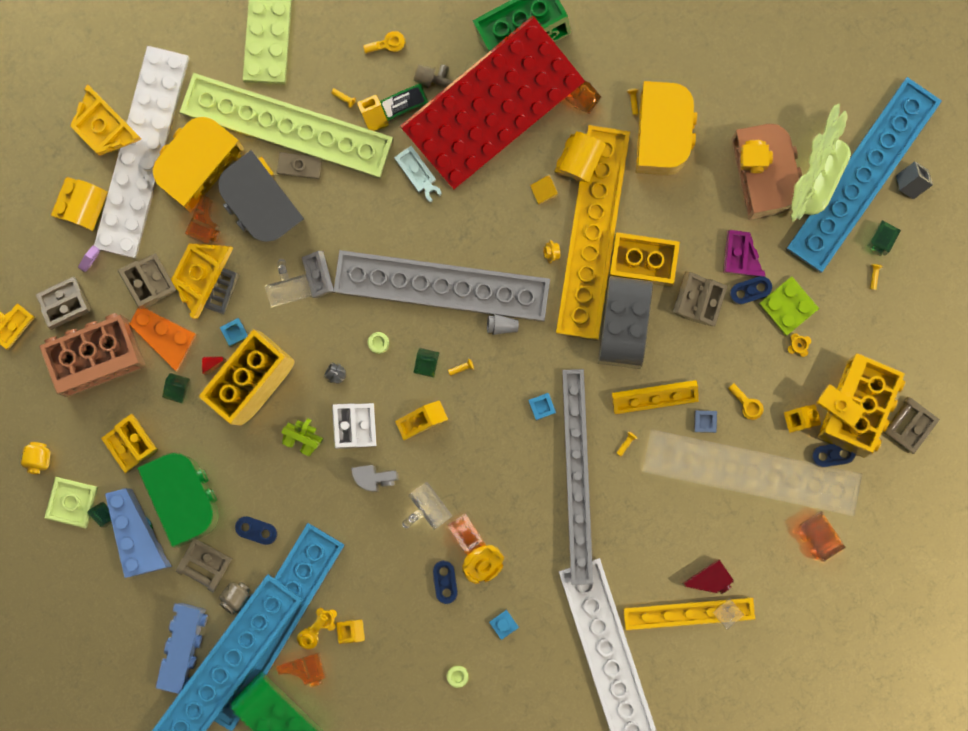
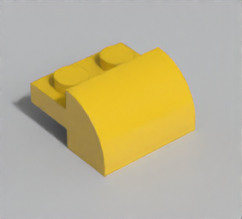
(580, 157)
(79, 203)
(129, 443)

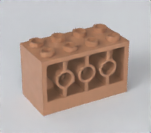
(102, 365)

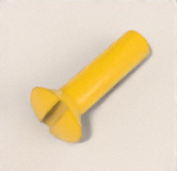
(633, 97)
(350, 101)
(876, 267)
(469, 365)
(627, 442)

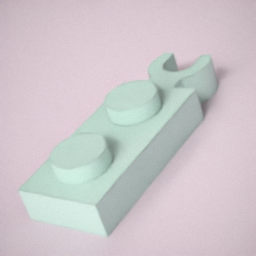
(417, 172)

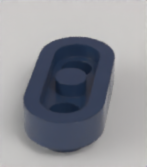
(750, 290)
(832, 456)
(255, 530)
(445, 582)

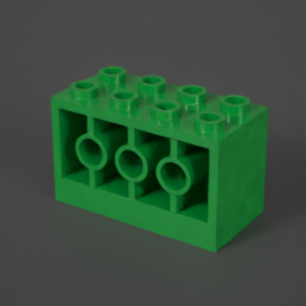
(503, 20)

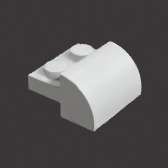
(354, 425)

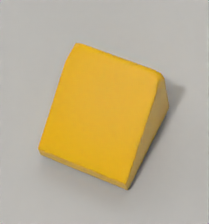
(544, 190)
(350, 631)

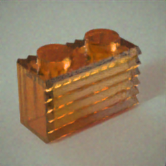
(820, 536)

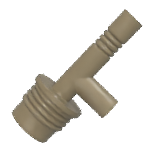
(426, 75)

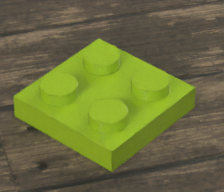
(788, 306)

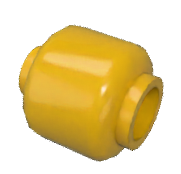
(35, 457)

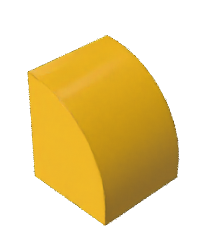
(372, 113)

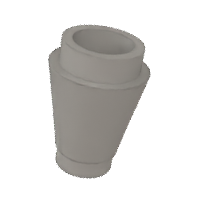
(500, 325)

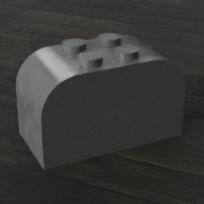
(257, 199)
(625, 322)

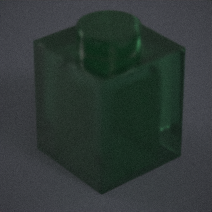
(883, 238)

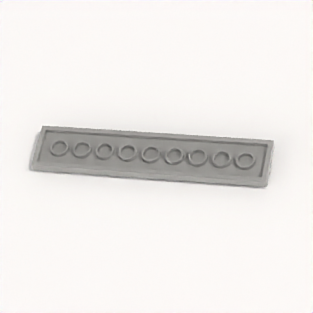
(441, 285)

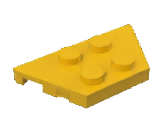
(101, 125)
(199, 273)

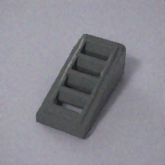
(231, 285)

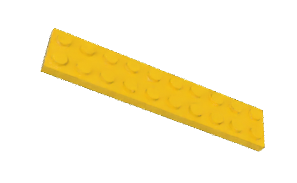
(593, 239)

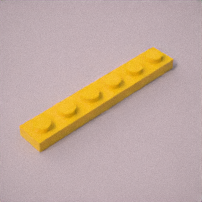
(682, 614)

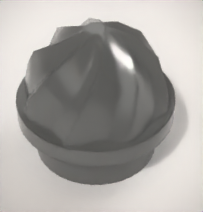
(335, 373)

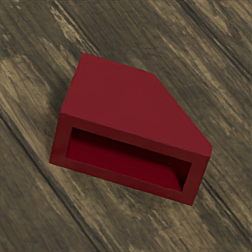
(711, 579)

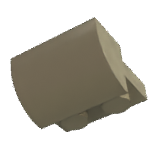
(147, 281)
(700, 299)
(62, 303)

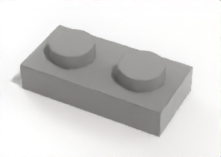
(317, 274)

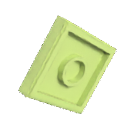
(70, 502)

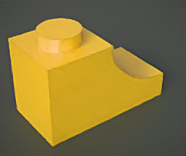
(421, 420)

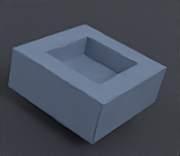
(705, 421)

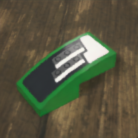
(403, 102)

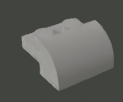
(368, 478)

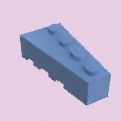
(134, 537)
(181, 647)

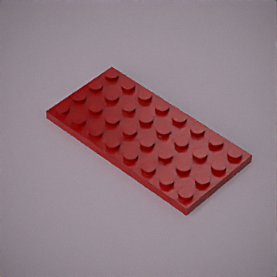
(492, 102)

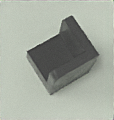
(914, 180)

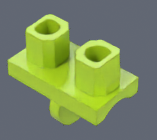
(304, 433)

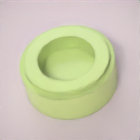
(378, 343)
(457, 676)

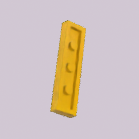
(655, 397)

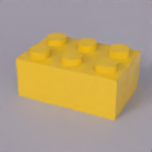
(644, 259)

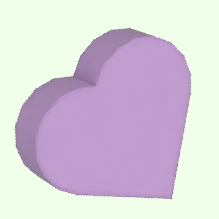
(89, 258)

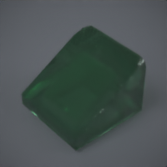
(426, 362)
(175, 388)
(100, 514)

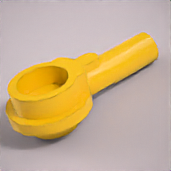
(393, 42)
(752, 408)
(309, 637)

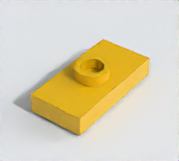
(840, 406)

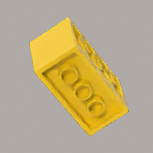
(856, 384)

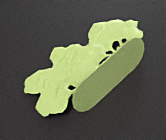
(826, 168)

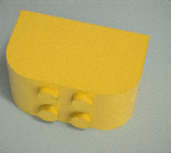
(665, 128)
(195, 160)
(247, 379)

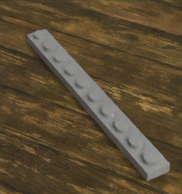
(577, 477)

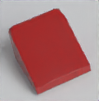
(211, 363)

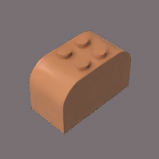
(772, 190)

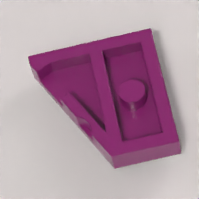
(741, 256)

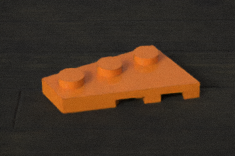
(164, 336)

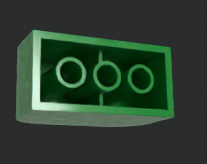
(181, 497)
(268, 708)

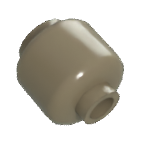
(234, 597)

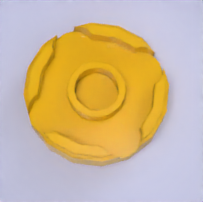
(483, 564)

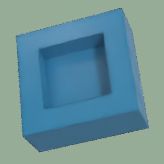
(234, 332)
(542, 406)
(504, 624)

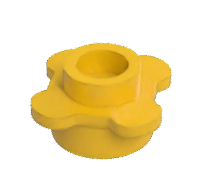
(551, 251)
(804, 341)
(329, 624)

